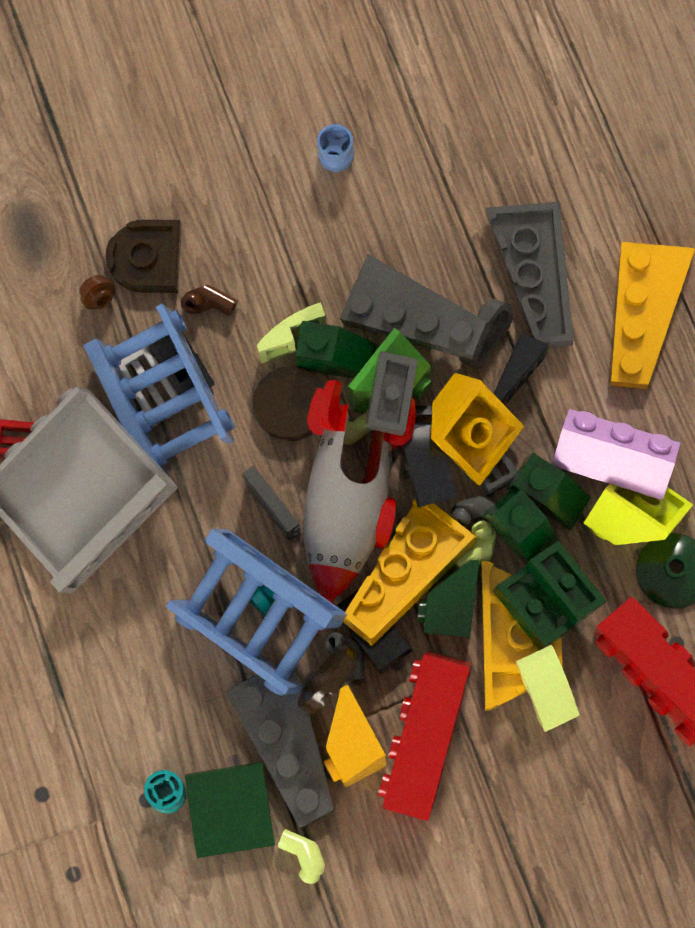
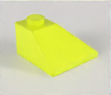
(634, 517)

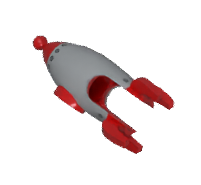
(342, 516)

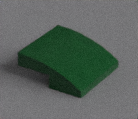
(549, 596)
(229, 809)

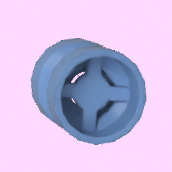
(337, 140)

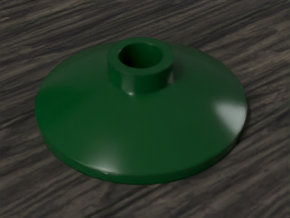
(656, 578)

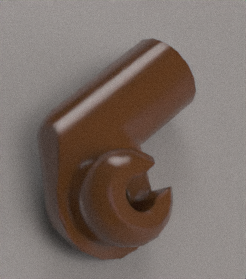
(208, 298)

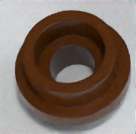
(97, 292)

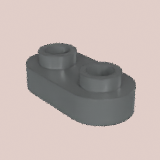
(499, 318)

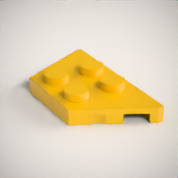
(502, 643)

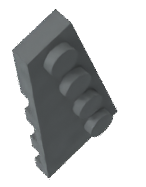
(535, 261)
(391, 300)
(286, 746)

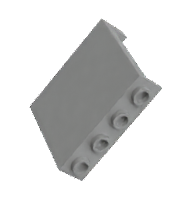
(78, 488)

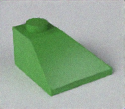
(396, 344)

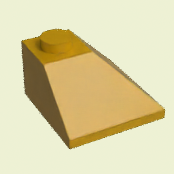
(472, 426)
(352, 743)

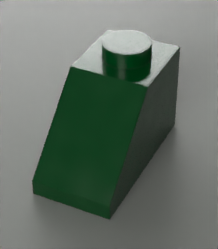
(332, 350)
(550, 490)
(521, 525)
(451, 603)

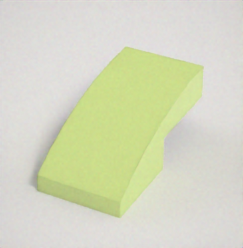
(280, 339)
(548, 688)

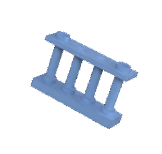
(123, 391)
(288, 594)

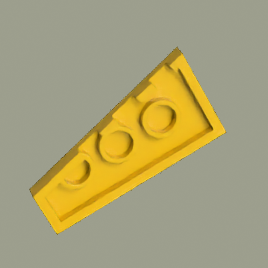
(645, 301)
(416, 558)

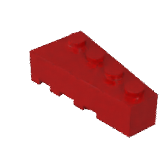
(653, 663)
(426, 734)

